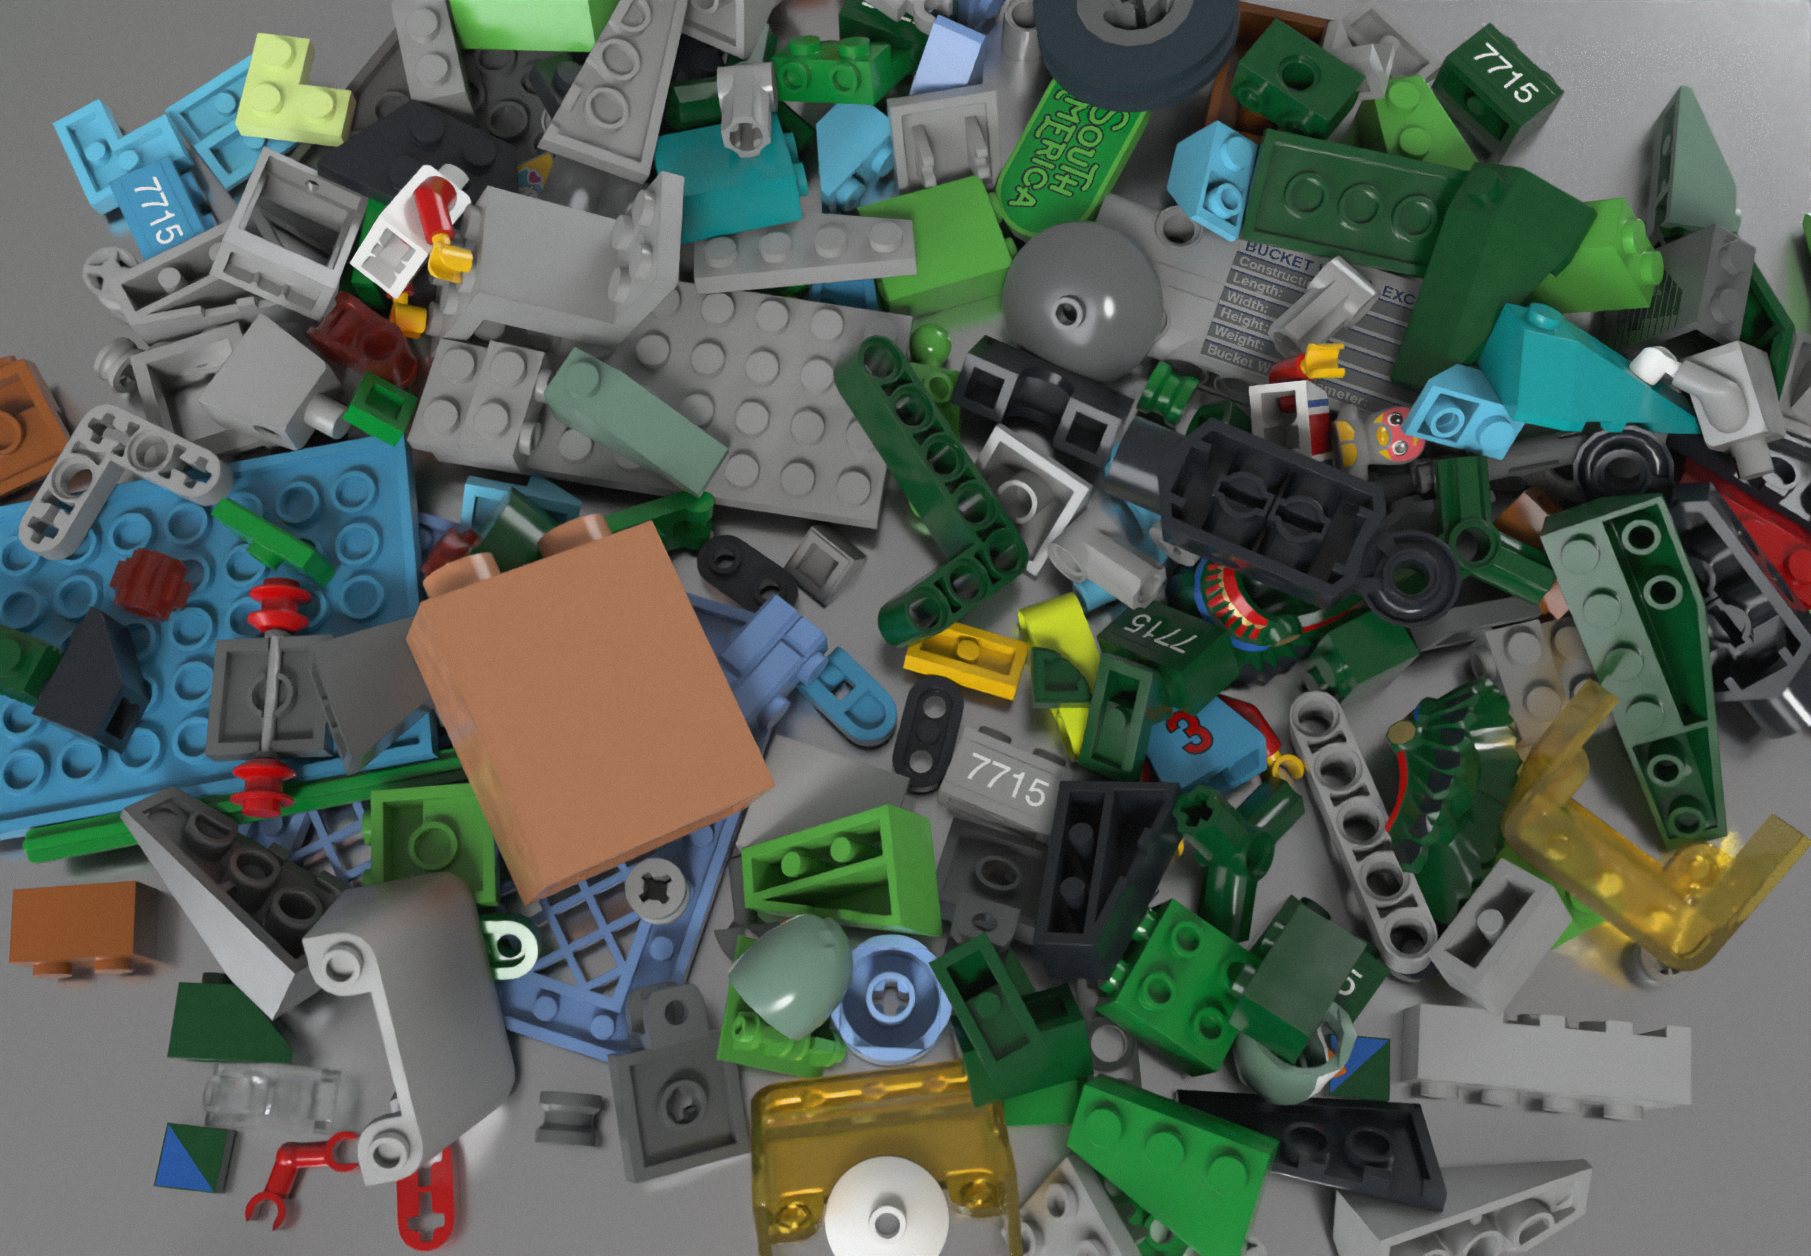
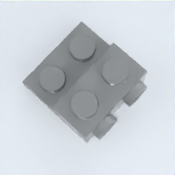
(482, 403)
(1536, 670)

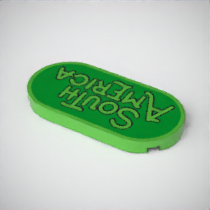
(1065, 162)

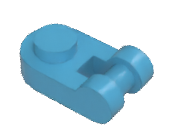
(865, 713)

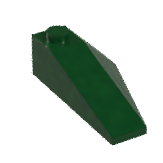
(1491, 251)

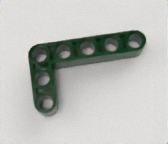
(933, 493)

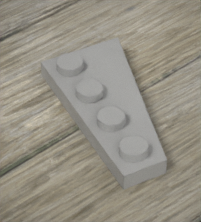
(805, 253)

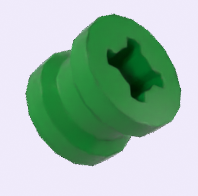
(1167, 394)

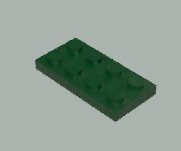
(1347, 203)

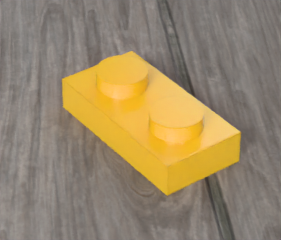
(971, 659)

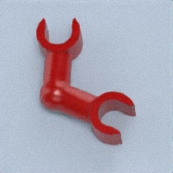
(288, 1161)

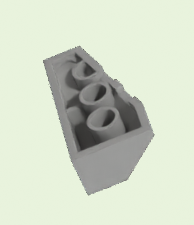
(1482, 1214)

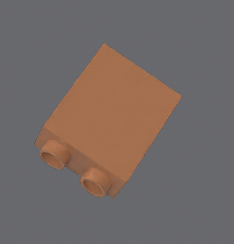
(583, 703)

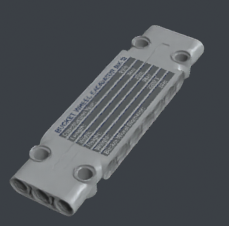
(1230, 293)

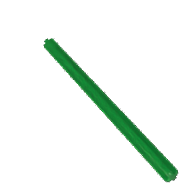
(111, 833)

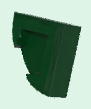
(1057, 681)

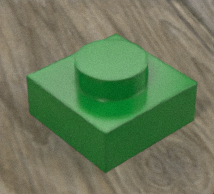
(380, 408)

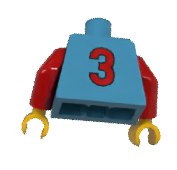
(1216, 748)

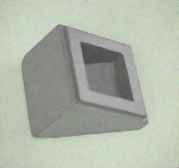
(824, 562)

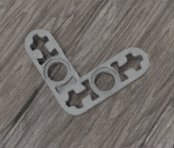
(107, 463)

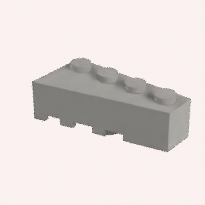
(1546, 1060)

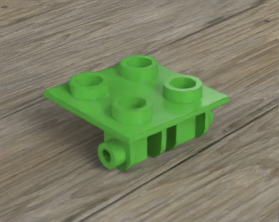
(757, 1044)

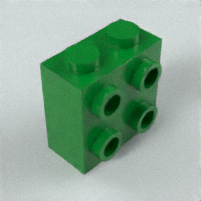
(1177, 988)

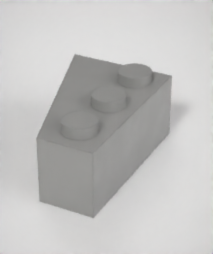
(177, 296)

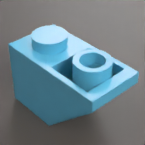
(851, 153)
(1213, 178)
(1462, 413)

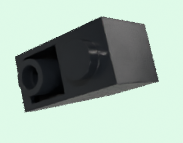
(96, 685)

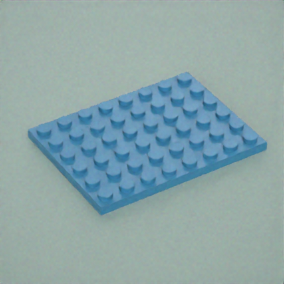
(340, 498)

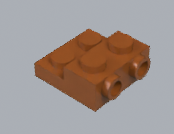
(29, 426)

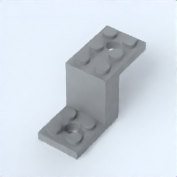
(562, 266)

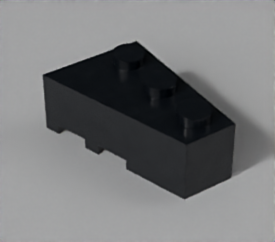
(1101, 872)

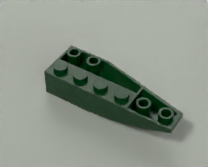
(1649, 649)

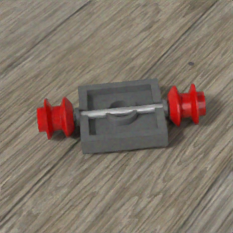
(267, 701)

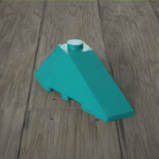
(1565, 377)

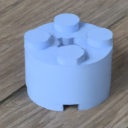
(916, 1026)

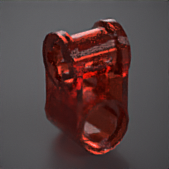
(360, 337)

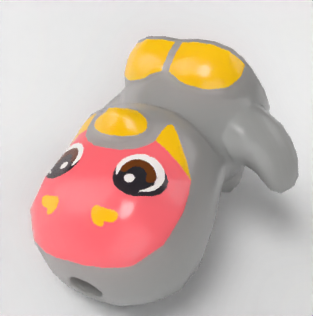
(1372, 440)

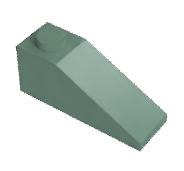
(1690, 171)
(633, 422)

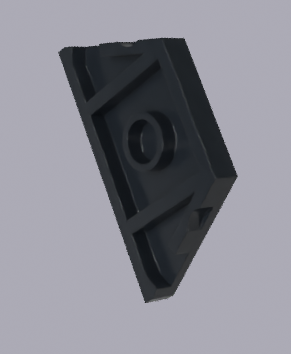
(415, 135)

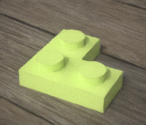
(280, 102)

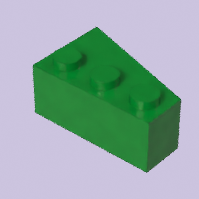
(1176, 1162)

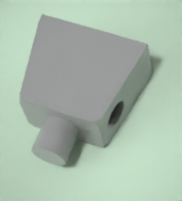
(275, 389)

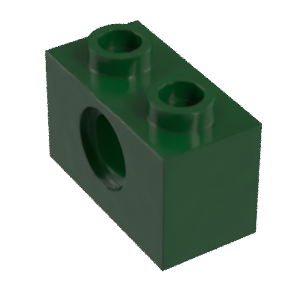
(1287, 60)

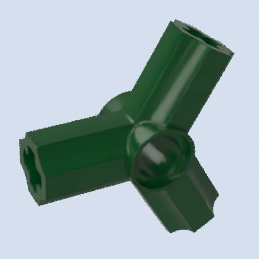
(697, 104)
(1500, 560)
(1235, 847)

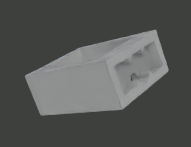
(276, 271)
(184, 357)

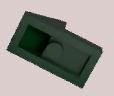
(1121, 716)
(988, 1005)

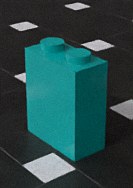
(733, 192)

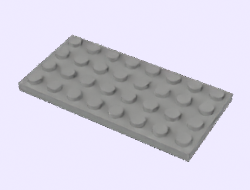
(751, 378)

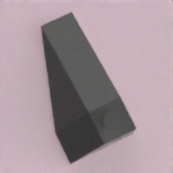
(237, 895)

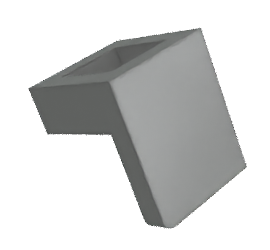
(1370, 60)

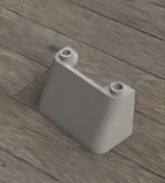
(436, 1009)

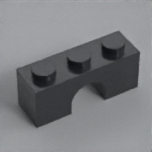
(1011, 382)

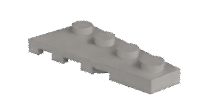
(621, 91)

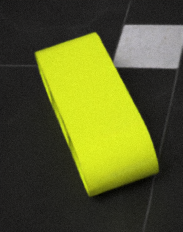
(1064, 628)

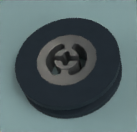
(1113, 66)

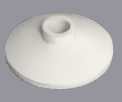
(880, 1187)

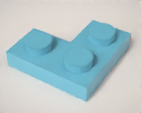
(103, 154)

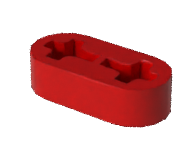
(445, 1200)

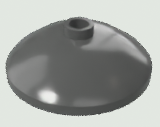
(1107, 284)

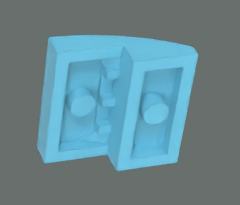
(208, 125)

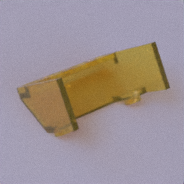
(1670, 910)
(822, 1126)

